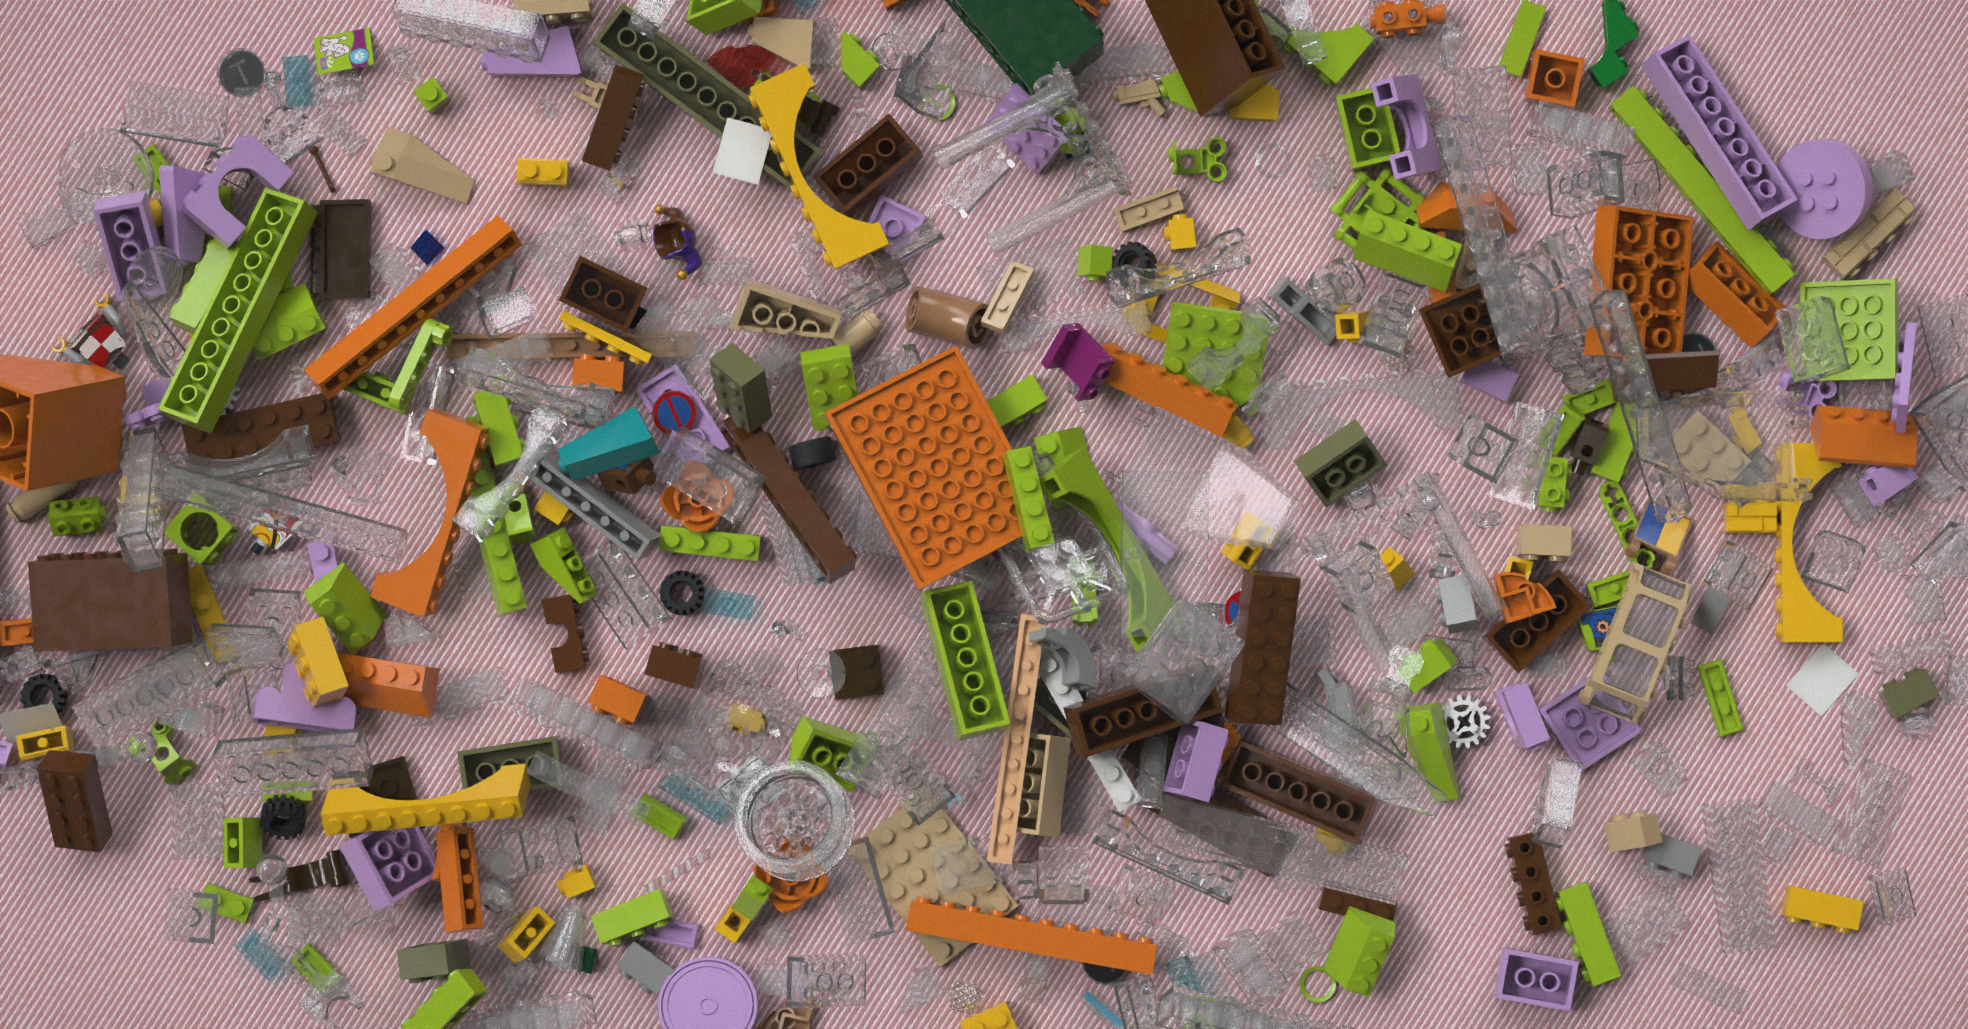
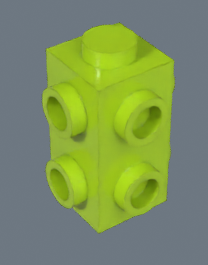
(1553, 489)
(77, 516)

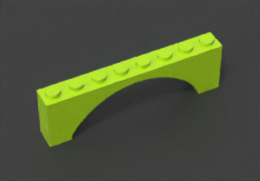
(1342, 51)
(1080, 485)

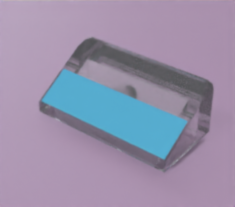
(1102, 1007)

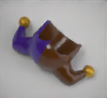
(676, 240)

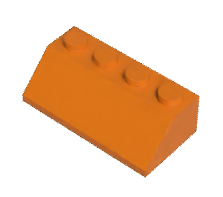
(1733, 294)
(1863, 437)
(390, 684)

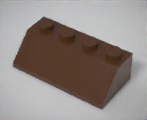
(868, 166)
(1681, 373)
(1527, 638)

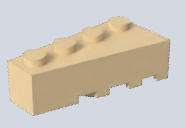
(777, 311)

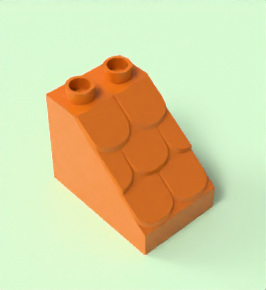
(58, 421)

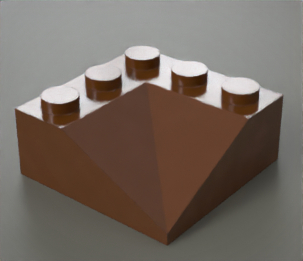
(1461, 330)

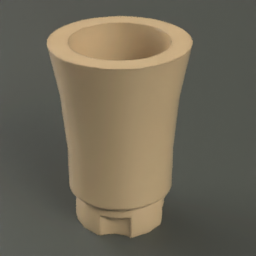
(858, 332)

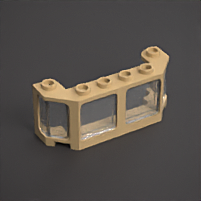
(1637, 644)

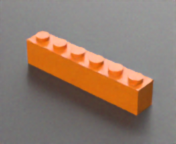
(1169, 391)

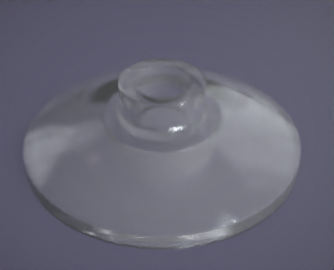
(462, 321)
(809, 673)

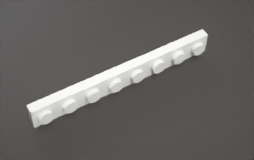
(1104, 763)

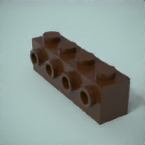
(613, 117)
(1534, 884)

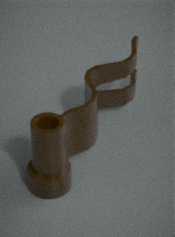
(811, 112)
(312, 875)

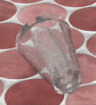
(565, 941)

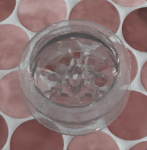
(777, 784)

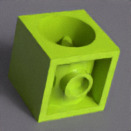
(179, 533)

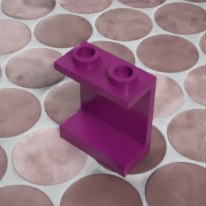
(1080, 359)

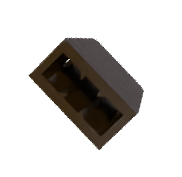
(1589, 433)

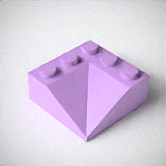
(389, 863)

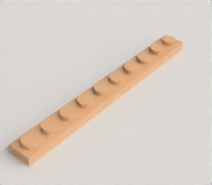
(1015, 744)

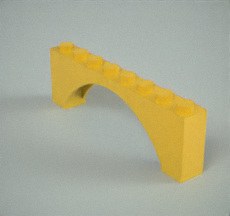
(841, 236)
(1799, 613)
(494, 798)

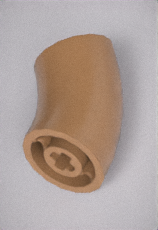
(946, 317)

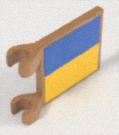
(1659, 536)

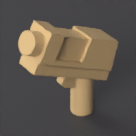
(1143, 92)

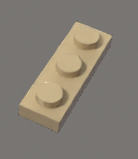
(1007, 297)

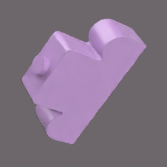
(293, 710)

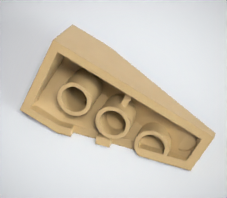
(413, 163)

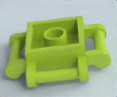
(1376, 200)

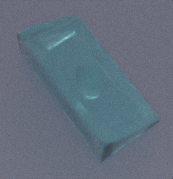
(1182, 972)

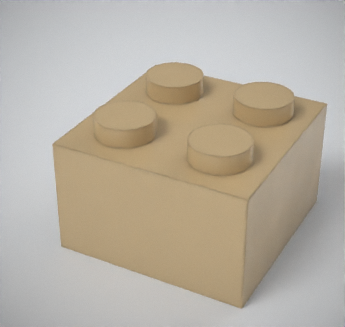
(1543, 541)

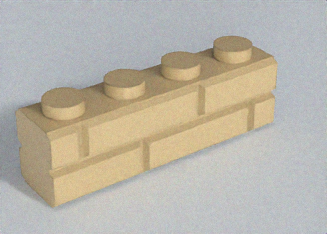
(1873, 230)

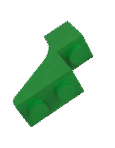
(1618, 32)

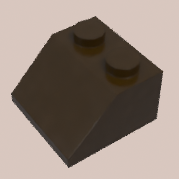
(862, 672)

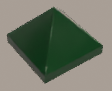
(590, 959)

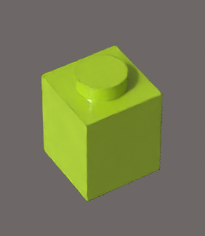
(432, 95)
(1094, 262)
(752, 897)

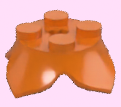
(693, 516)
(790, 896)

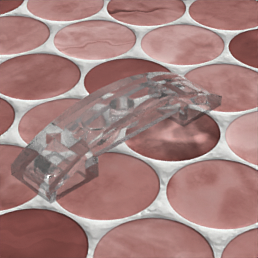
(1304, 30)

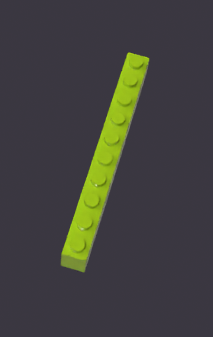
(1701, 190)

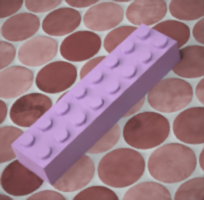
(1718, 132)

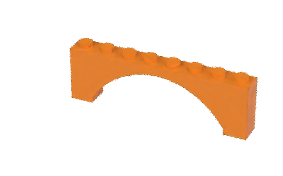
(459, 450)

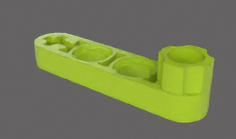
(430, 335)
(1622, 527)

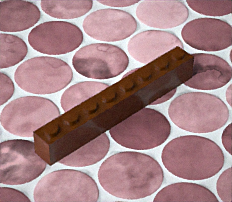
(792, 500)

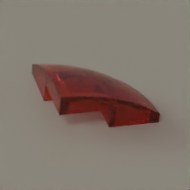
(737, 63)

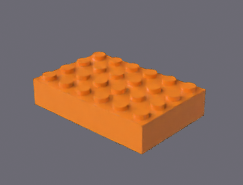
(1651, 261)

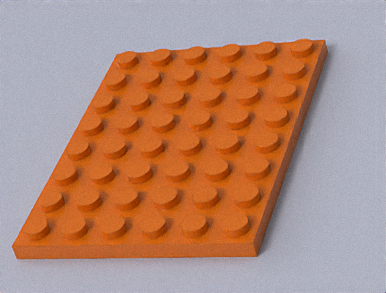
(931, 465)

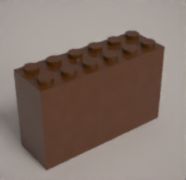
(1218, 49)
(103, 604)

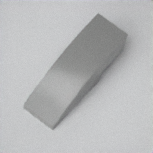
(1303, 309)

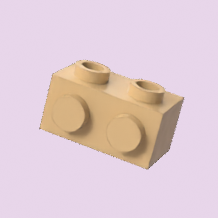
(1633, 831)

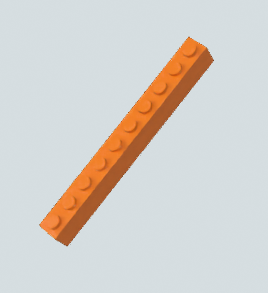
(413, 307)
(1030, 936)

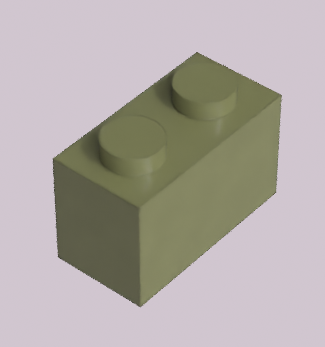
(1908, 692)

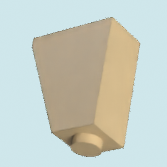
(785, 38)

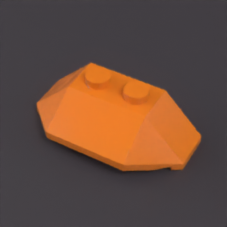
(1441, 211)

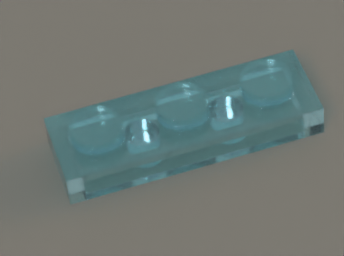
(694, 798)

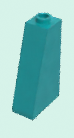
(608, 447)

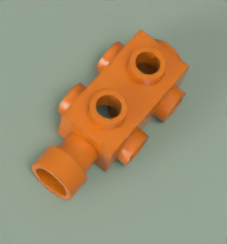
(1401, 21)

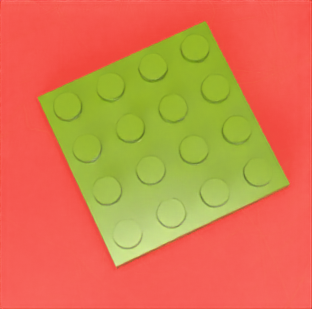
(1867, 322)
(1198, 326)

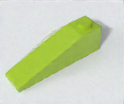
(1431, 748)

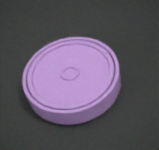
(1830, 188)
(708, 996)

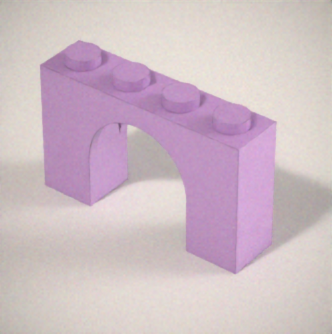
(1407, 99)
(247, 157)
(1522, 716)

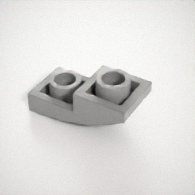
(1711, 610)

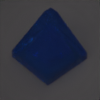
(427, 247)

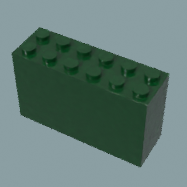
(1032, 36)

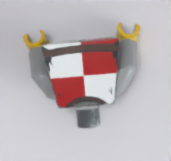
(98, 340)

